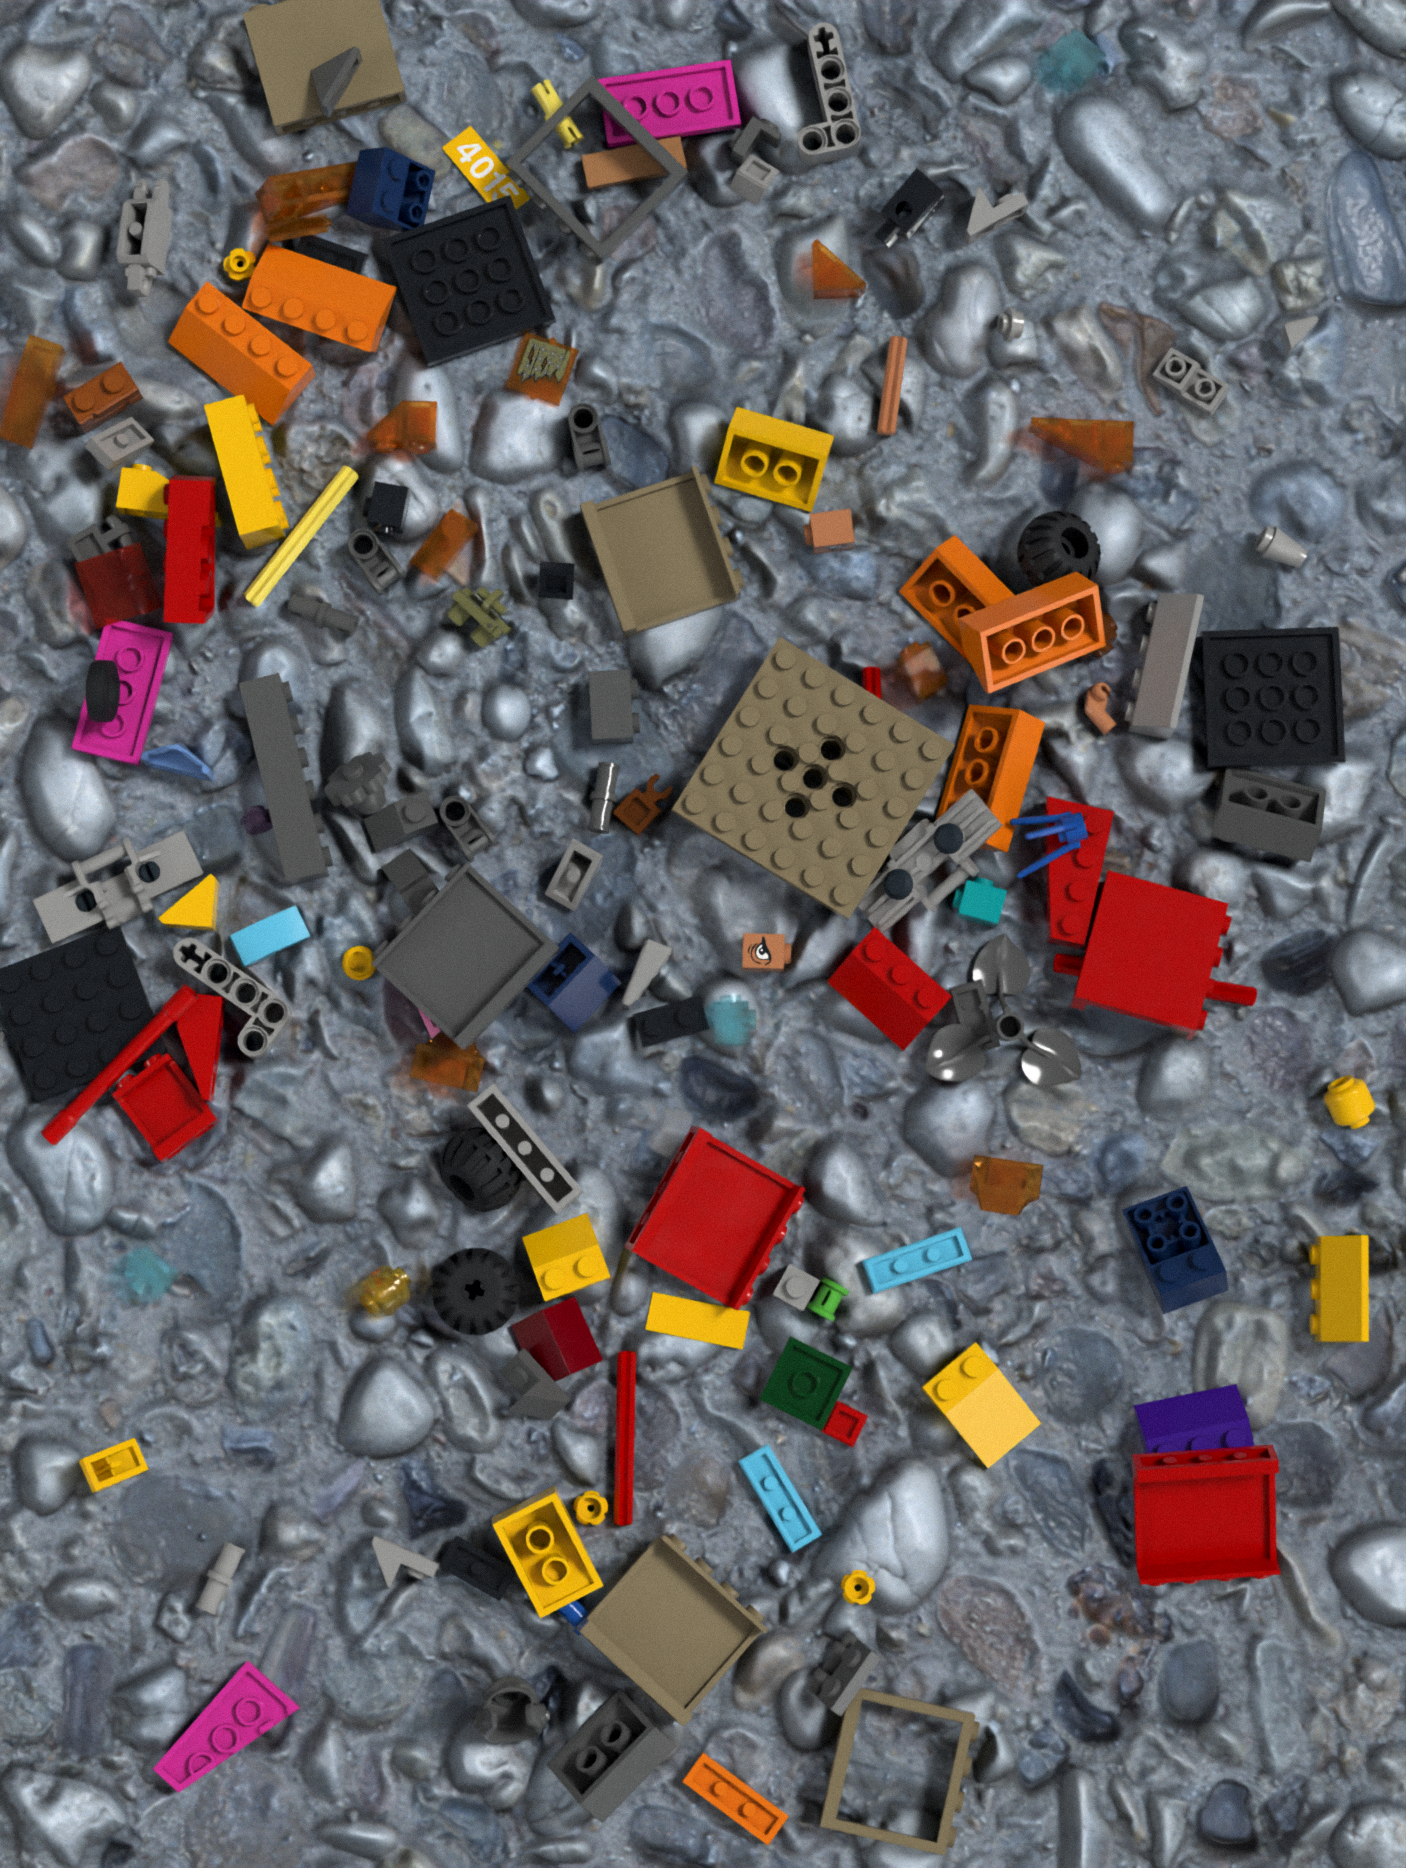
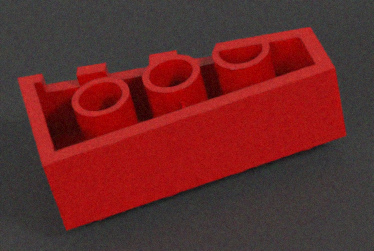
(190, 549)
(1074, 875)

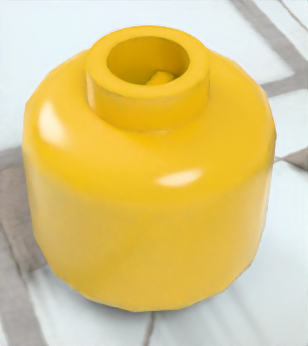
(1349, 1102)

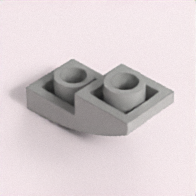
(1191, 382)

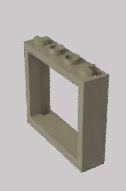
(953, 1799)

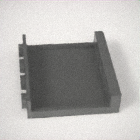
(464, 955)

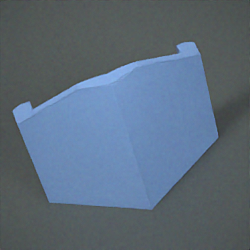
(178, 760)

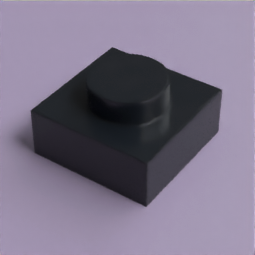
(556, 580)

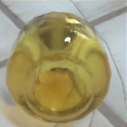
(385, 1291)

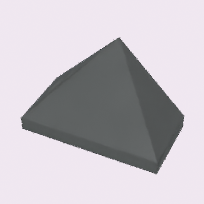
(334, 77)

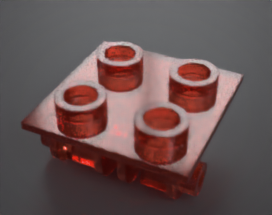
(118, 585)

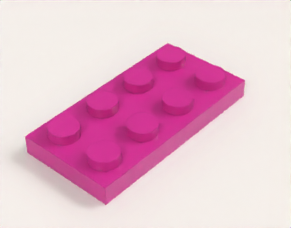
(675, 101)
(141, 664)

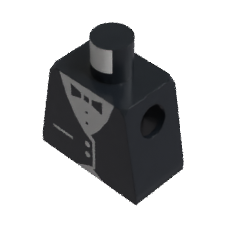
(915, 195)

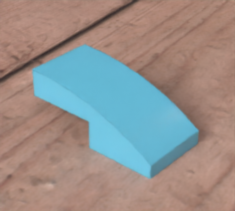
(269, 936)

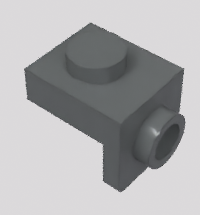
(745, 141)

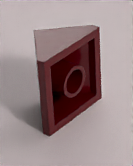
(558, 1339)

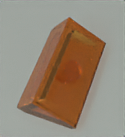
(444, 545)

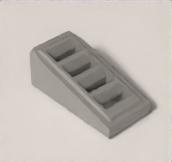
(649, 964)

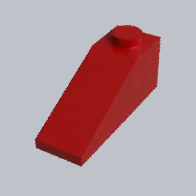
(201, 1037)

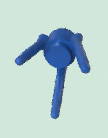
(1068, 828)

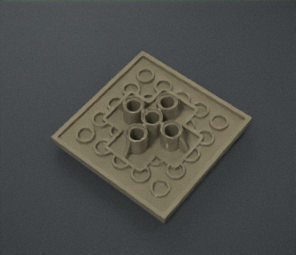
(793, 712)

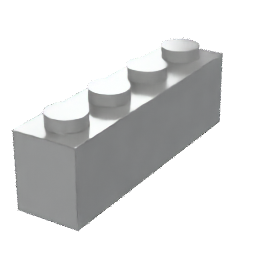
(528, 1150)

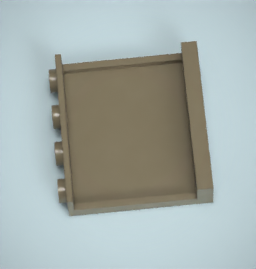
(302, 35)
(662, 552)
(671, 1626)

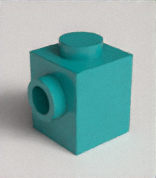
(979, 902)

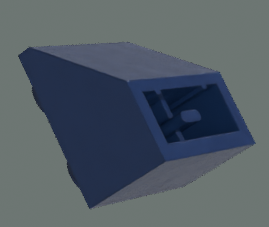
(390, 190)
(573, 983)

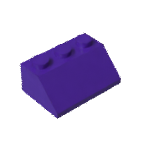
(1194, 1421)

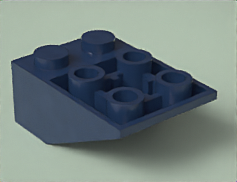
(1176, 1250)

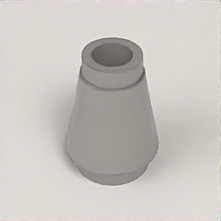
(1279, 547)

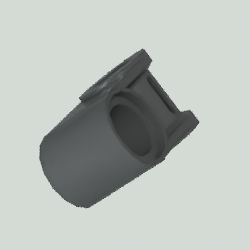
(588, 443)
(378, 565)
(467, 829)

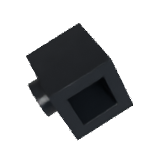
(387, 508)

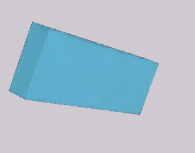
(917, 1260)
(780, 1498)

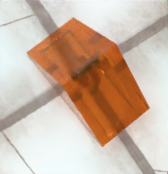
(832, 277)

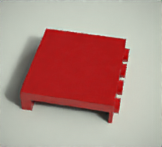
(1152, 953)
(715, 1218)
(1205, 1514)

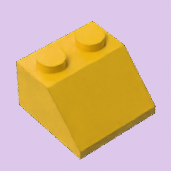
(566, 1257)

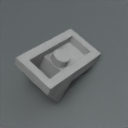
(987, 219)
(119, 445)
(574, 874)
(392, 1556)

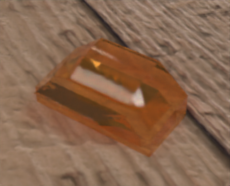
(447, 1065)
(1005, 1184)

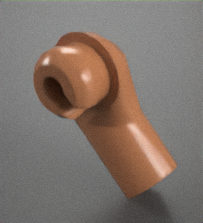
(1096, 705)

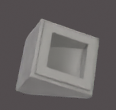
(753, 179)
(1296, 331)

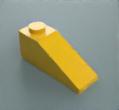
(142, 493)

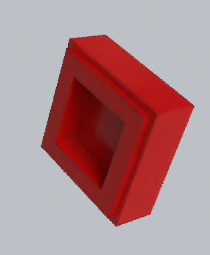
(844, 1424)

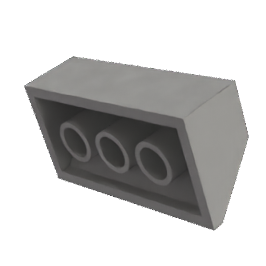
(1165, 664)

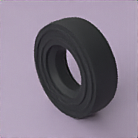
(102, 691)

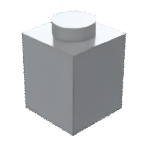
(795, 1288)

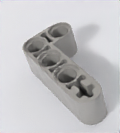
(828, 92)
(229, 990)

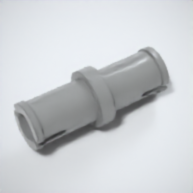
(220, 1578)

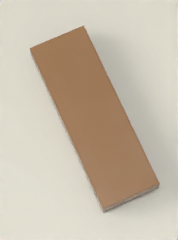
(627, 164)

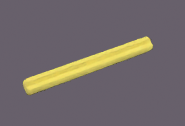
(300, 536)

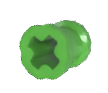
(827, 1299)

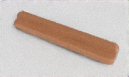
(892, 385)

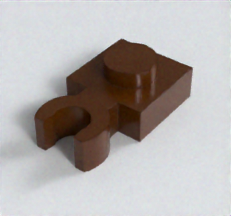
(639, 808)

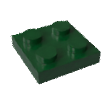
(805, 1383)

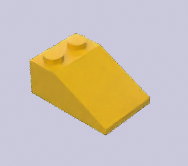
(980, 1404)
(547, 1551)

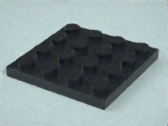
(469, 281)
(1272, 697)
(75, 1010)

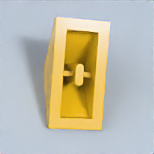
(196, 909)
(113, 1465)

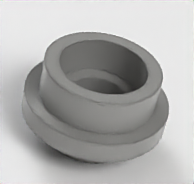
(1010, 324)

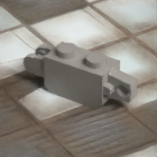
(144, 235)

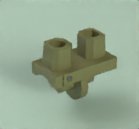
(469, 604)

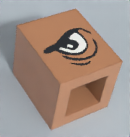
(830, 531)
(765, 952)

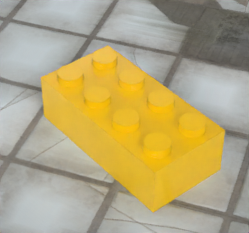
(244, 471)

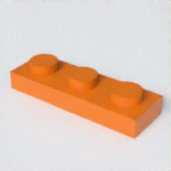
(735, 1798)

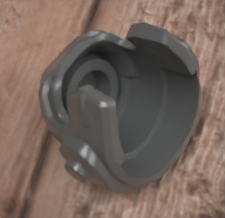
(511, 1711)

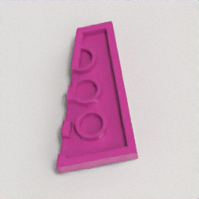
(232, 1720)

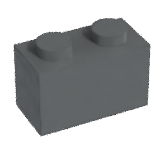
(612, 707)

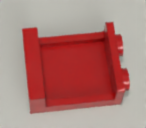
(165, 1106)

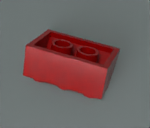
(889, 989)

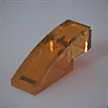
(31, 391)

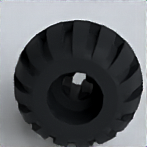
(1057, 546)
(479, 1170)
(485, 1312)

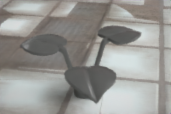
(955, 1052)

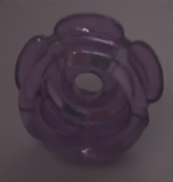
(256, 820)

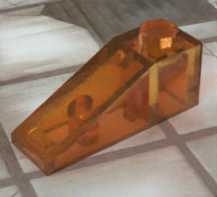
(304, 192)
(1095, 442)

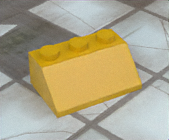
(773, 459)
(1340, 1289)

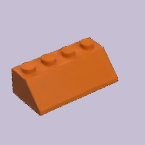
(319, 298)
(240, 353)
(952, 586)
(1033, 631)
(996, 762)

